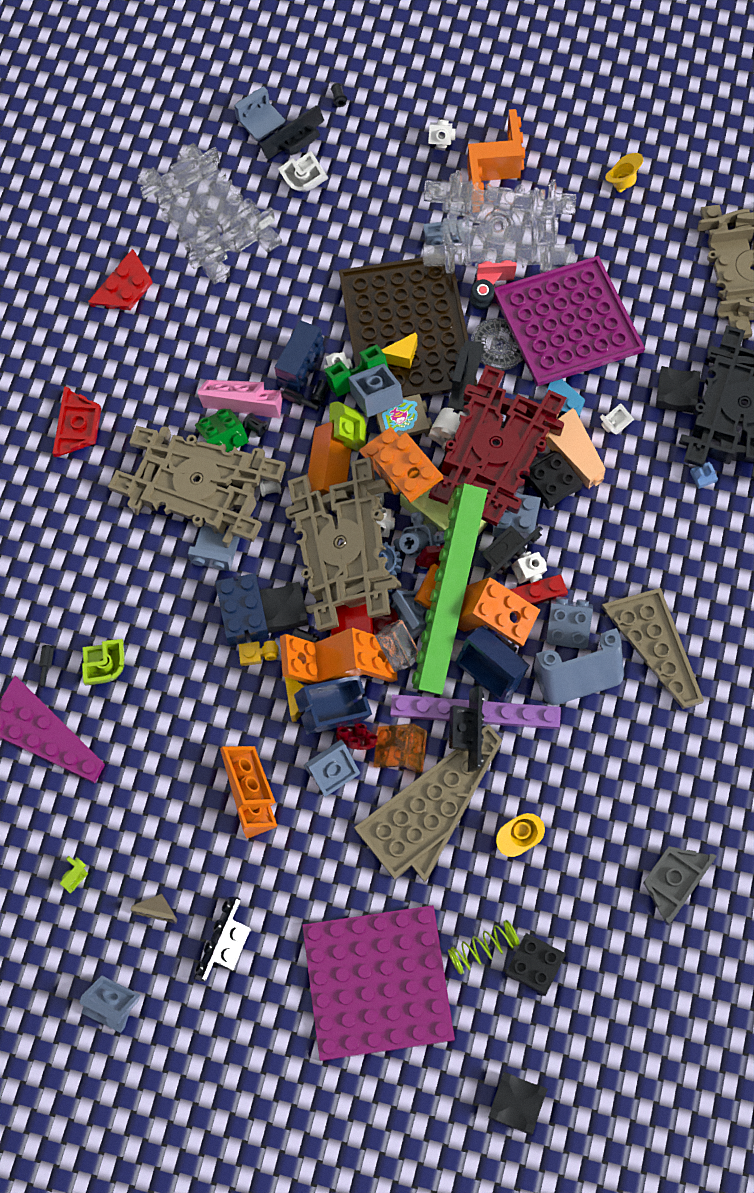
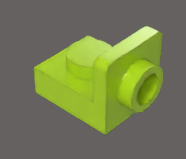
(73, 877)

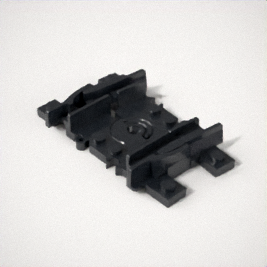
(722, 405)

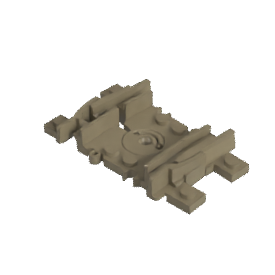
(732, 263)
(168, 477)
(348, 572)

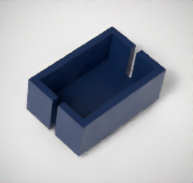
(299, 357)
(242, 609)
(492, 663)
(332, 704)

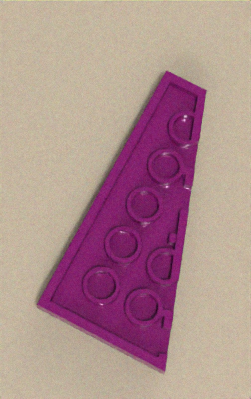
(36, 729)

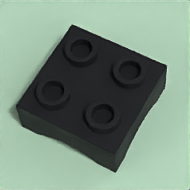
(677, 390)
(553, 480)
(284, 607)
(535, 964)
(517, 1103)

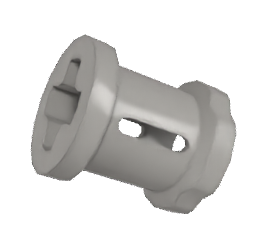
(269, 487)

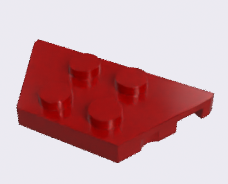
(124, 285)
(76, 423)

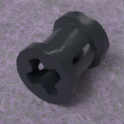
(255, 424)

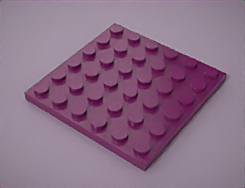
(568, 320)
(377, 983)

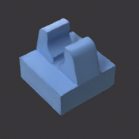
(704, 476)

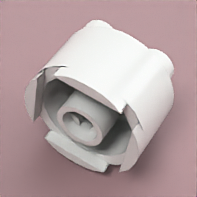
(445, 426)

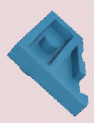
(573, 399)

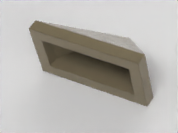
(155, 908)

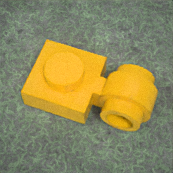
(251, 652)

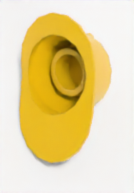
(625, 171)
(520, 834)

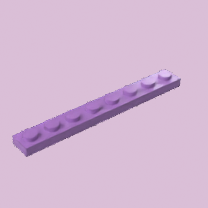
(494, 712)

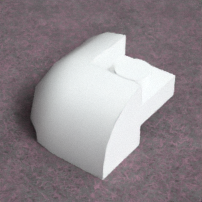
(304, 173)

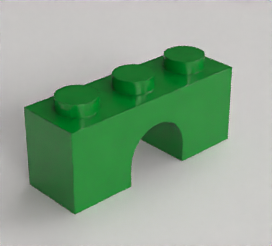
(338, 373)

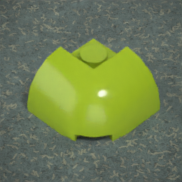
(348, 425)
(103, 662)

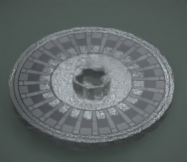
(490, 334)

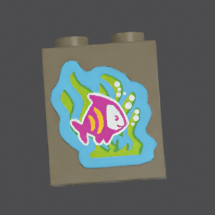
(406, 417)

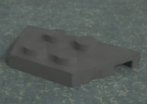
(675, 879)

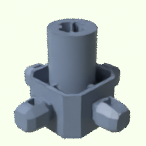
(418, 536)

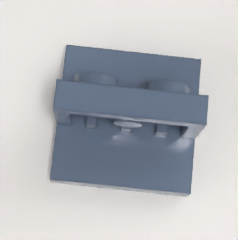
(410, 612)
(332, 768)
(109, 1003)

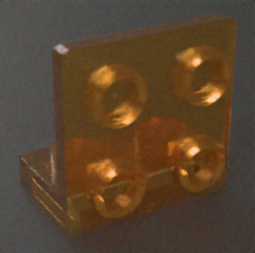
(400, 747)

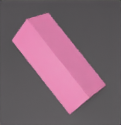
(241, 397)

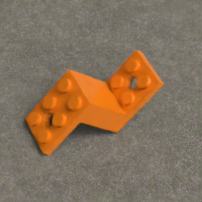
(497, 159)
(401, 464)
(488, 605)
(334, 658)

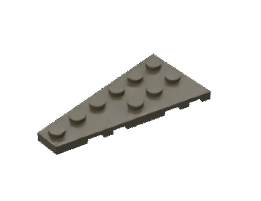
(652, 633)

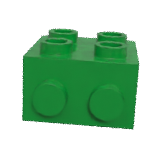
(223, 429)

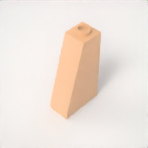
(577, 450)

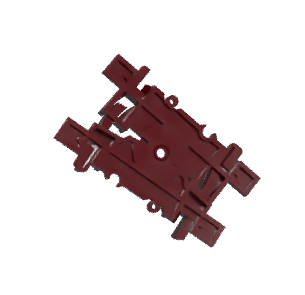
(497, 468)

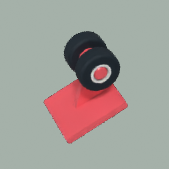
(487, 274)

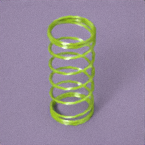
(511, 936)

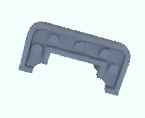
(582, 675)

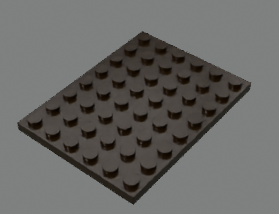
(403, 299)

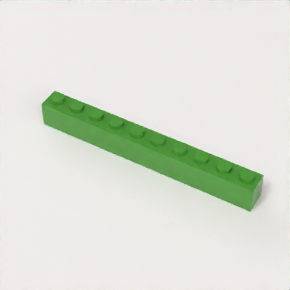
(449, 588)

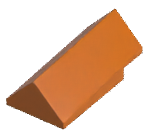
(328, 460)
(249, 789)

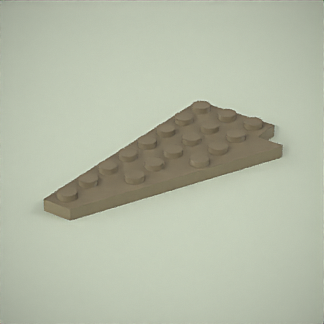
(423, 816)

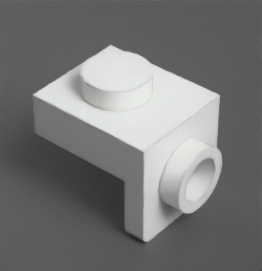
(616, 419)

